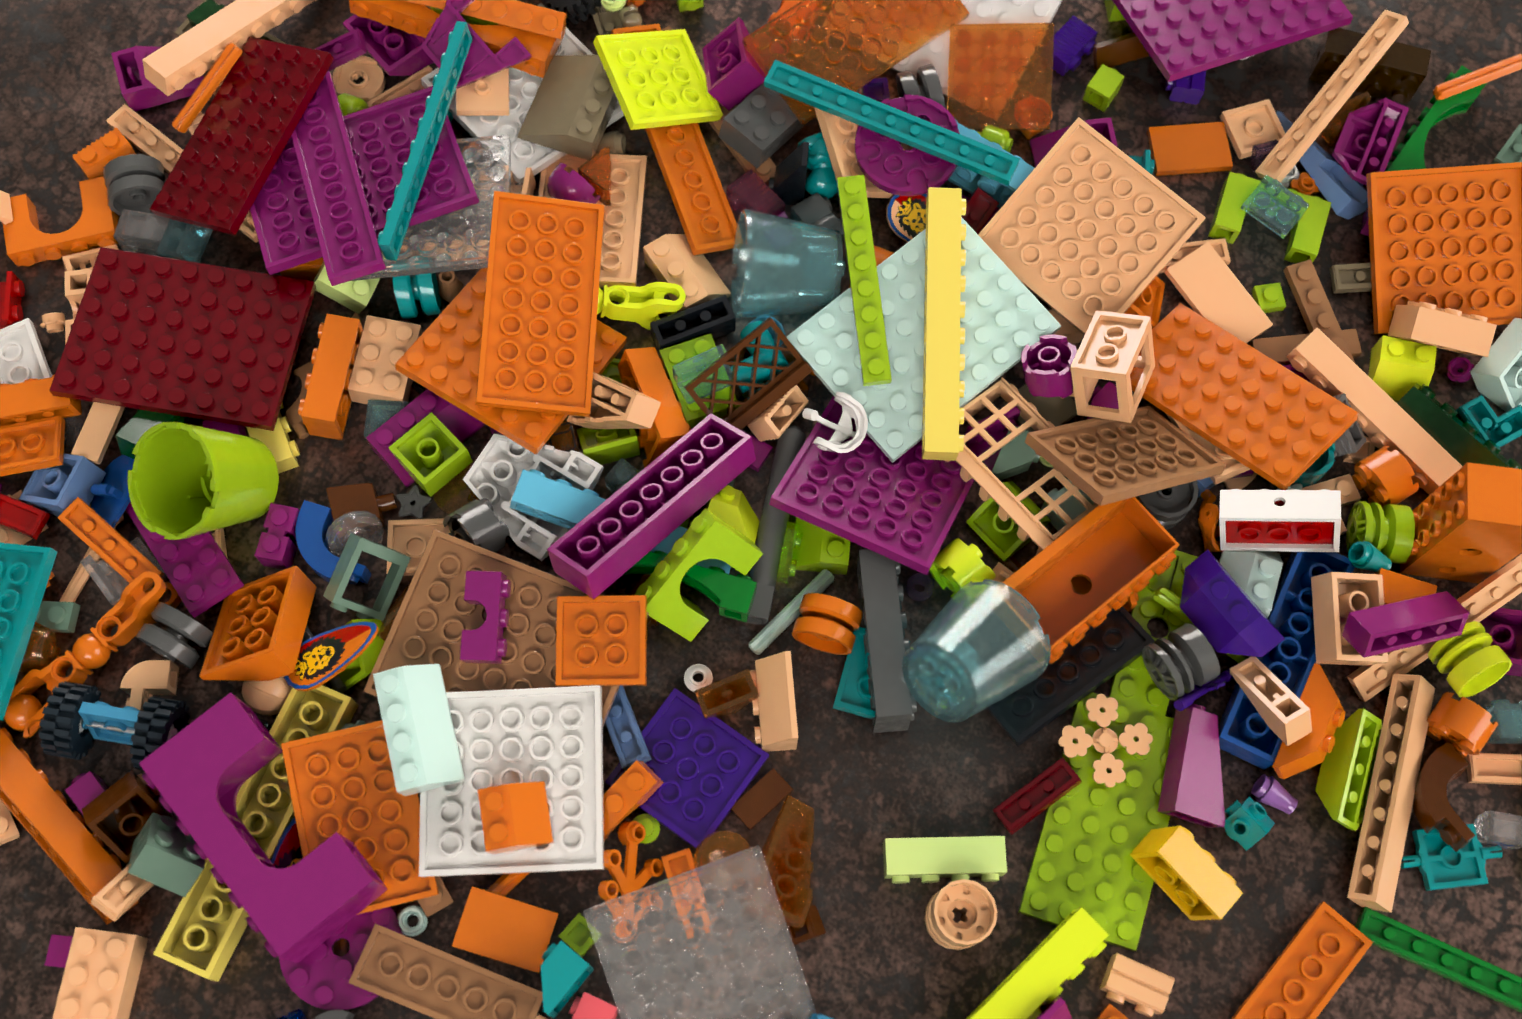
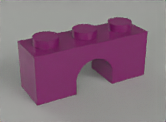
(486, 642)

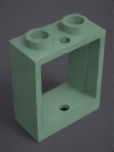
(344, 570)

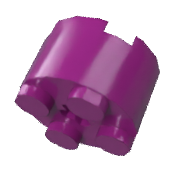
(1048, 366)

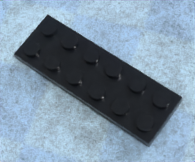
(1072, 676)

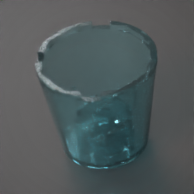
(784, 266)
(976, 652)

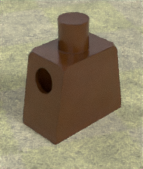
(359, 498)

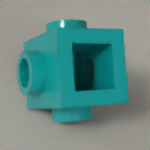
(1247, 822)

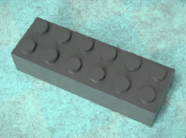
(884, 641)

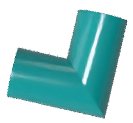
(765, 357)
(1498, 429)

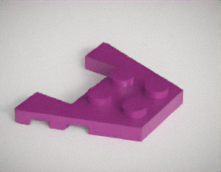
(480, 59)

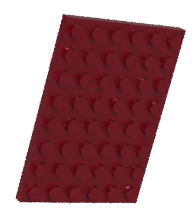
(184, 339)

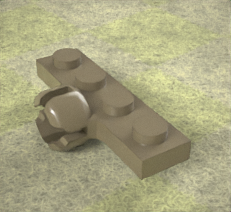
(608, 20)

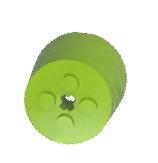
(199, 479)

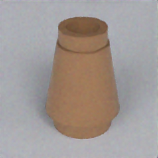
(449, 286)

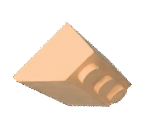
(673, 262)
(775, 703)

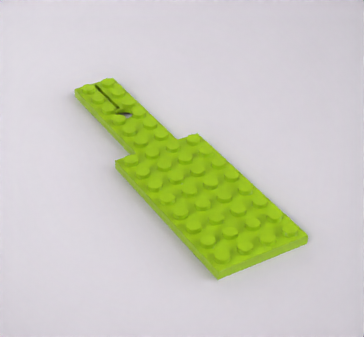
(1094, 828)

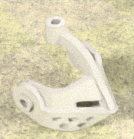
(844, 429)

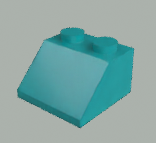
(561, 977)

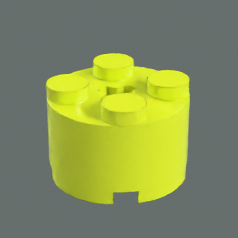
(959, 565)

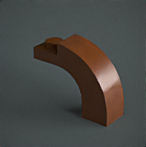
(1431, 799)

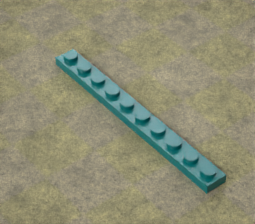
(891, 122)
(423, 146)

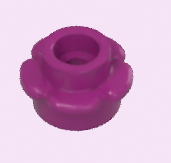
(1455, 365)

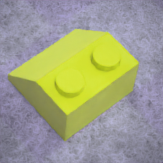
(1400, 365)

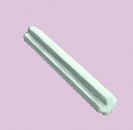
(789, 613)

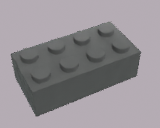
(759, 125)

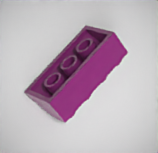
(454, 419)

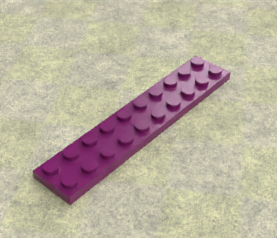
(335, 189)

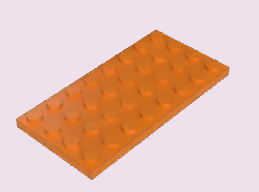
(540, 305)
(1240, 398)

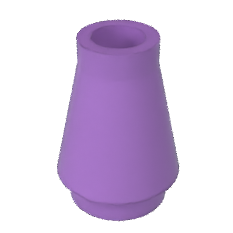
(1272, 793)

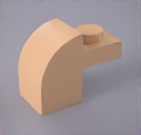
(149, 679)

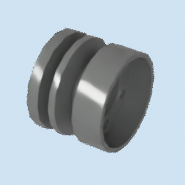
(1181, 661)

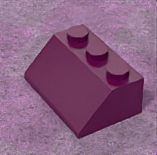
(390, 47)

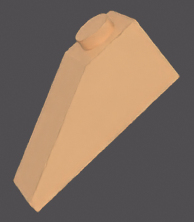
(1273, 700)

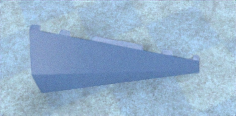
(1346, 194)

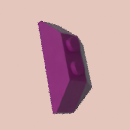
(1369, 138)

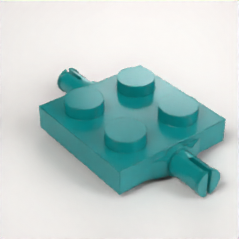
(1444, 867)

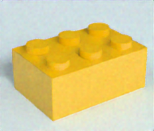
(1186, 873)

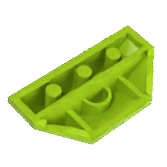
(1349, 768)

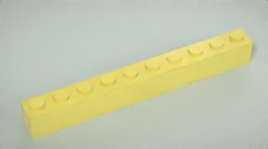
(942, 324)

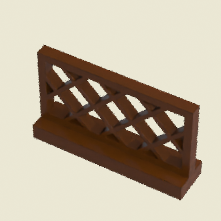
(767, 393)

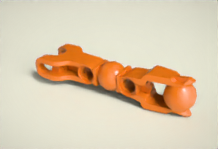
(89, 650)

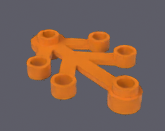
(630, 834)

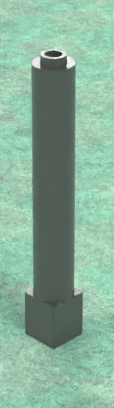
(773, 528)

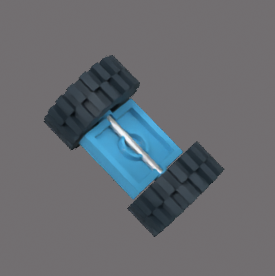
(78, 716)

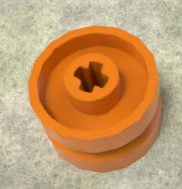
(827, 623)

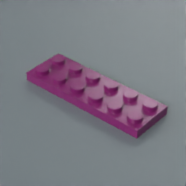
(193, 567)

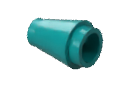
(1368, 558)

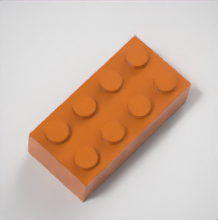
(327, 395)

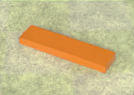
(107, 542)

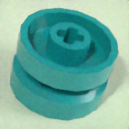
(411, 289)

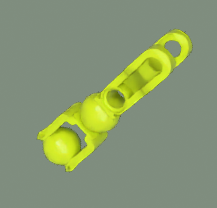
(639, 303)

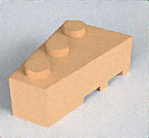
(617, 407)

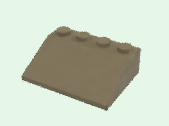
(571, 106)

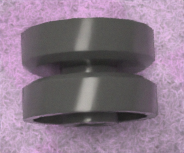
(925, 85)
(133, 182)
(1171, 504)
(173, 638)

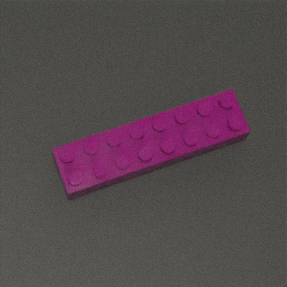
(651, 505)

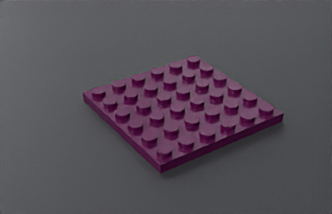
(867, 499)

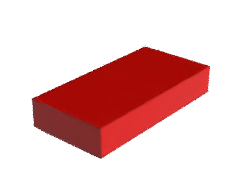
(22, 517)

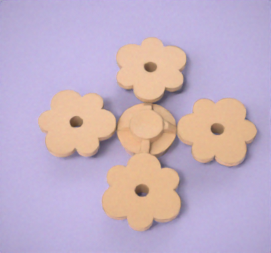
(1105, 740)

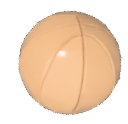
(266, 696)

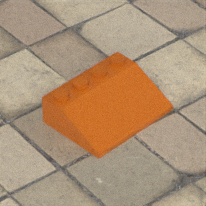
(260, 629)

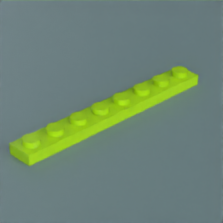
(864, 280)

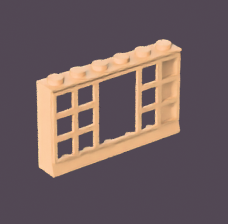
(993, 488)

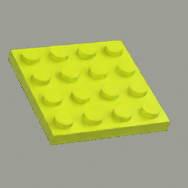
(657, 78)

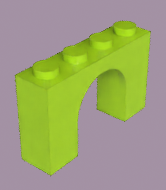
(1305, 235)
(704, 539)

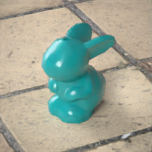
(822, 176)

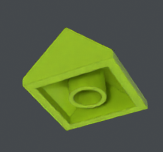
(608, 444)

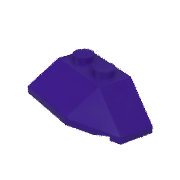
(1225, 611)

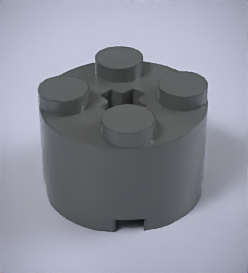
(478, 525)

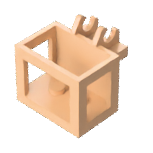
(1110, 353)

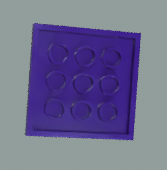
(701, 767)

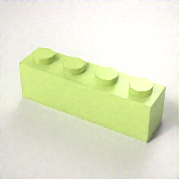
(944, 857)

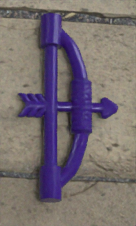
(1188, 699)

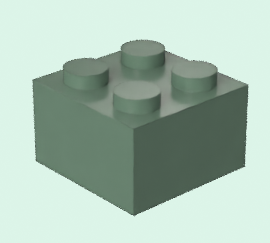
(165, 856)

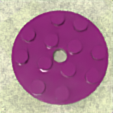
(909, 170)
(324, 977)

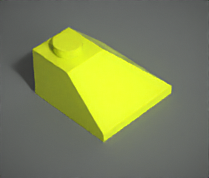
(735, 510)

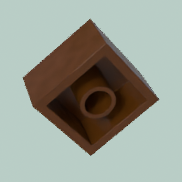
(122, 812)

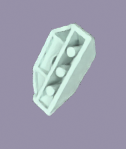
(1255, 573)

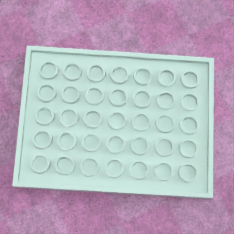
(997, 326)

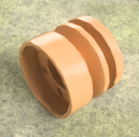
(977, 916)

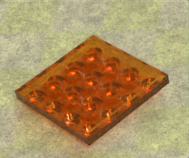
(1001, 75)

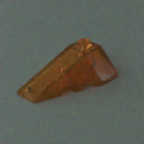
(789, 859)

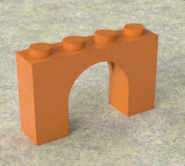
(93, 230)

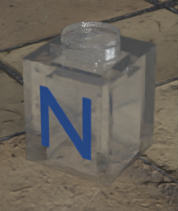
(1499, 829)

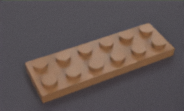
(438, 981)

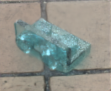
(1275, 206)

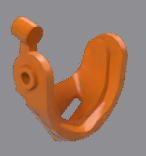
(1208, 520)

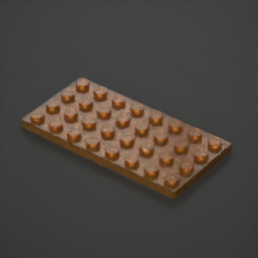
(849, 39)

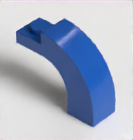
(312, 543)

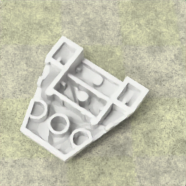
(498, 473)

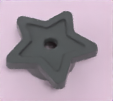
(413, 510)

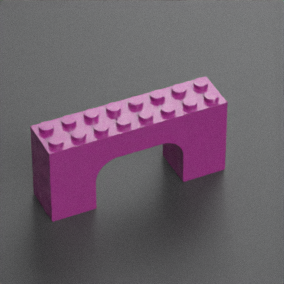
(200, 781)

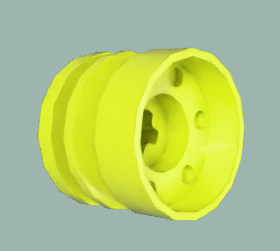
(1470, 660)

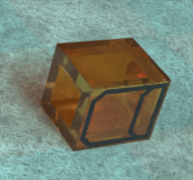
(564, 438)

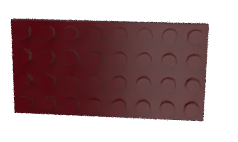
(242, 135)

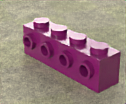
(1405, 624)

